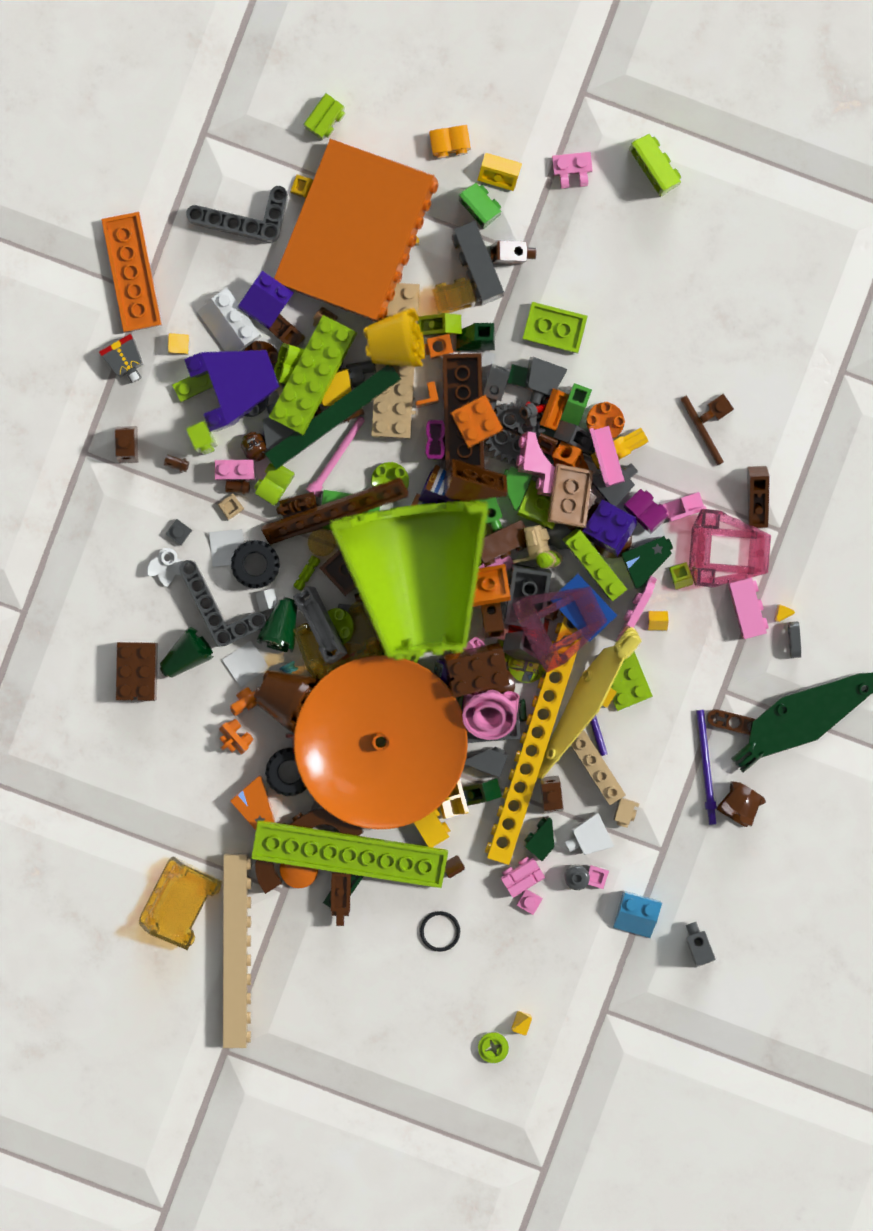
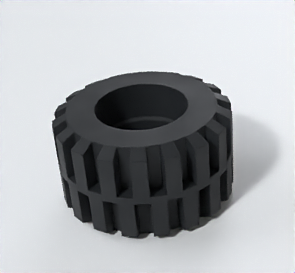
(255, 547)
(275, 781)

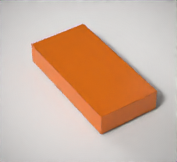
(554, 409)

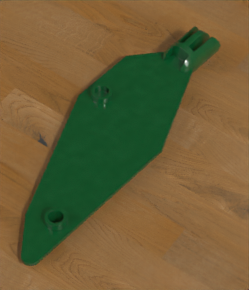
(803, 717)

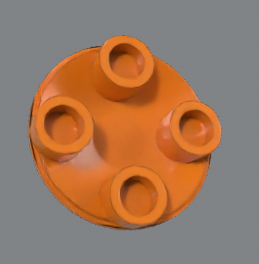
(605, 415)
(298, 876)

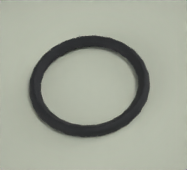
(443, 948)

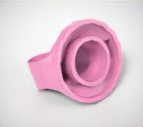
(490, 713)

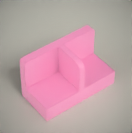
(684, 507)

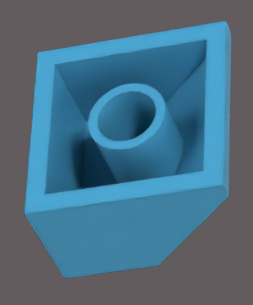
(637, 914)

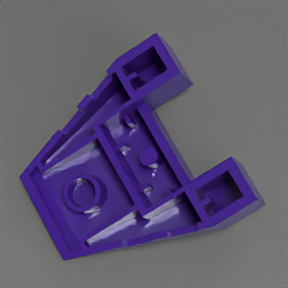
(239, 382)

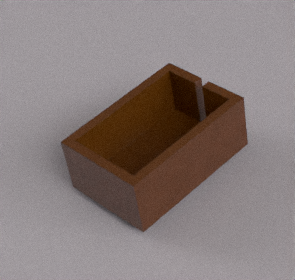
(476, 670)
(136, 671)

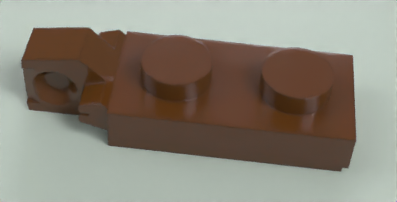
(340, 896)

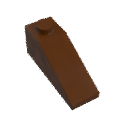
(758, 496)

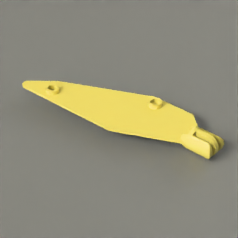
(588, 697)

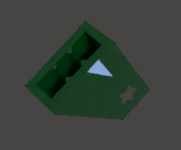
(646, 559)

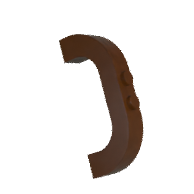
(265, 870)

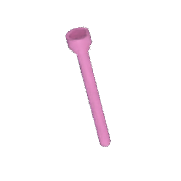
(316, 486)

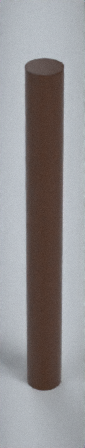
(702, 431)

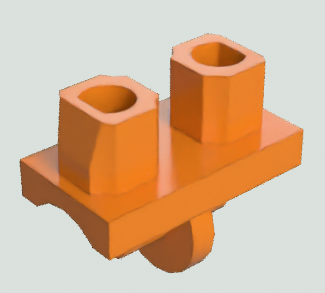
(232, 740)

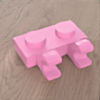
(572, 164)

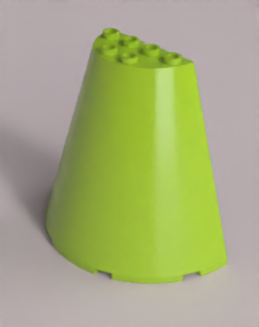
(416, 572)

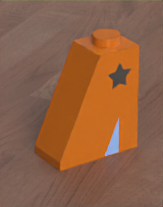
(254, 803)

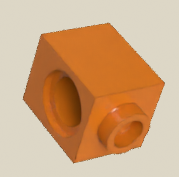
(445, 340)
(575, 458)

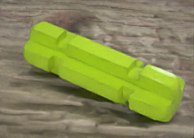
(306, 573)

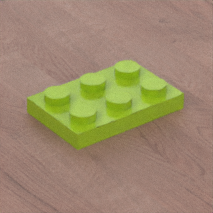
(555, 327)
(630, 684)

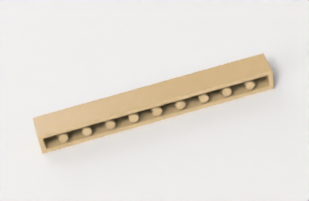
(236, 951)

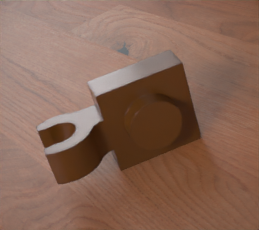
(718, 408)

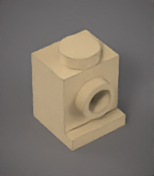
(625, 812)

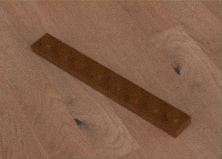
(334, 510)

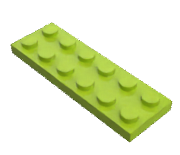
(313, 375)

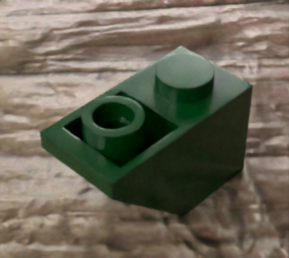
(477, 337)
(542, 840)

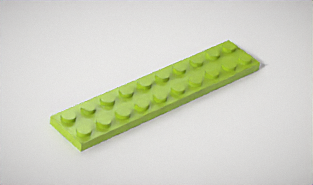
(349, 854)

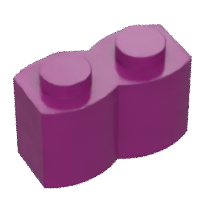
(435, 433)
(646, 510)

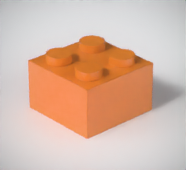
(476, 421)

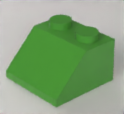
(480, 205)

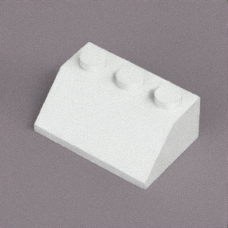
(228, 323)

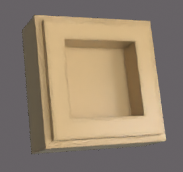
(231, 506)

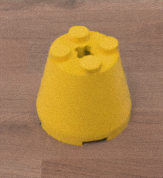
(396, 340)

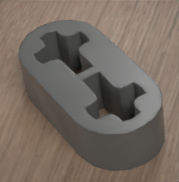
(794, 639)

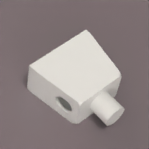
(590, 836)

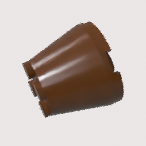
(284, 696)

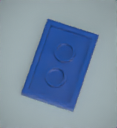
(572, 611)

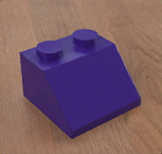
(265, 299)

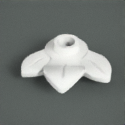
(165, 569)

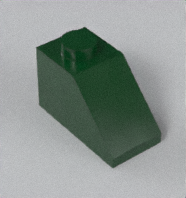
(482, 792)

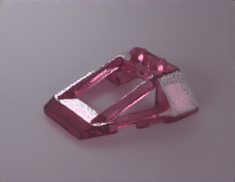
(700, 549)
(536, 634)

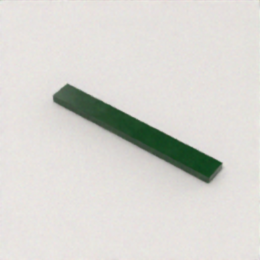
(334, 416)

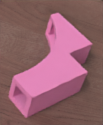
(534, 462)

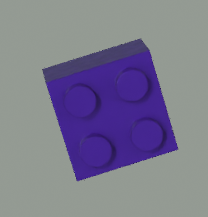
(610, 527)

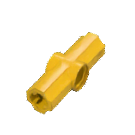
(625, 445)

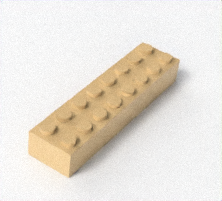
(394, 407)

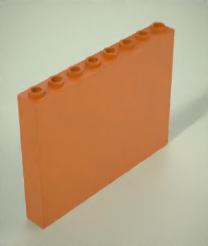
(356, 230)

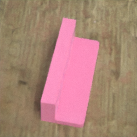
(607, 456)

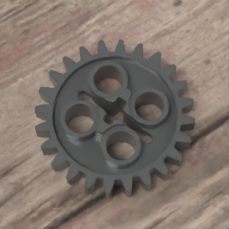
(507, 448)

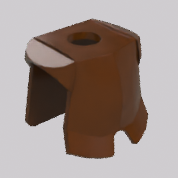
(741, 804)

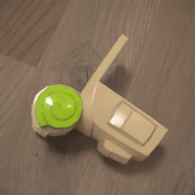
(539, 548)

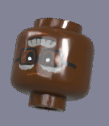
(254, 446)

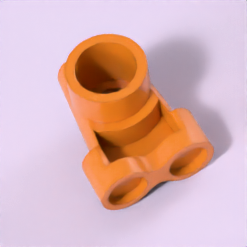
(246, 700)

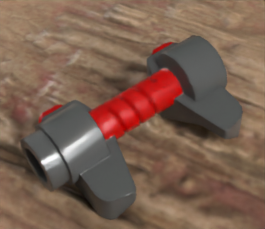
(530, 412)

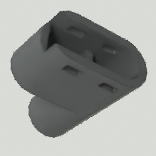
(357, 371)

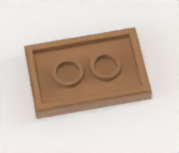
(570, 496)

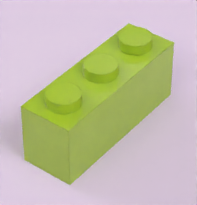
(202, 438)

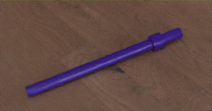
(710, 804)

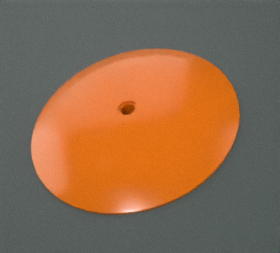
(385, 783)

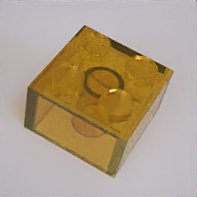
(453, 296)

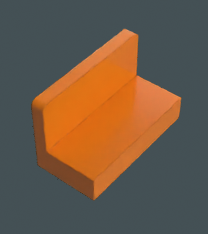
(433, 397)

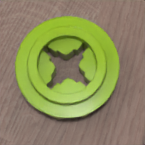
(488, 1055)

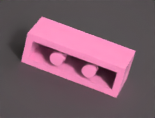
(748, 608)

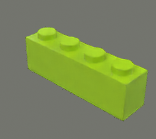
(594, 564)

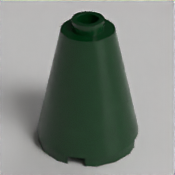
(279, 627)
(186, 654)

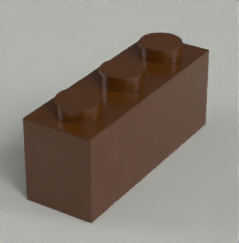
(502, 543)

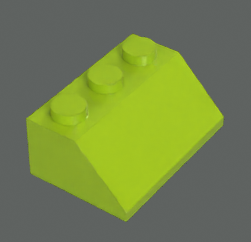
(655, 164)

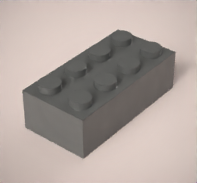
(478, 263)

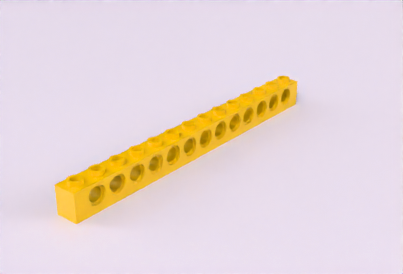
(505, 853)

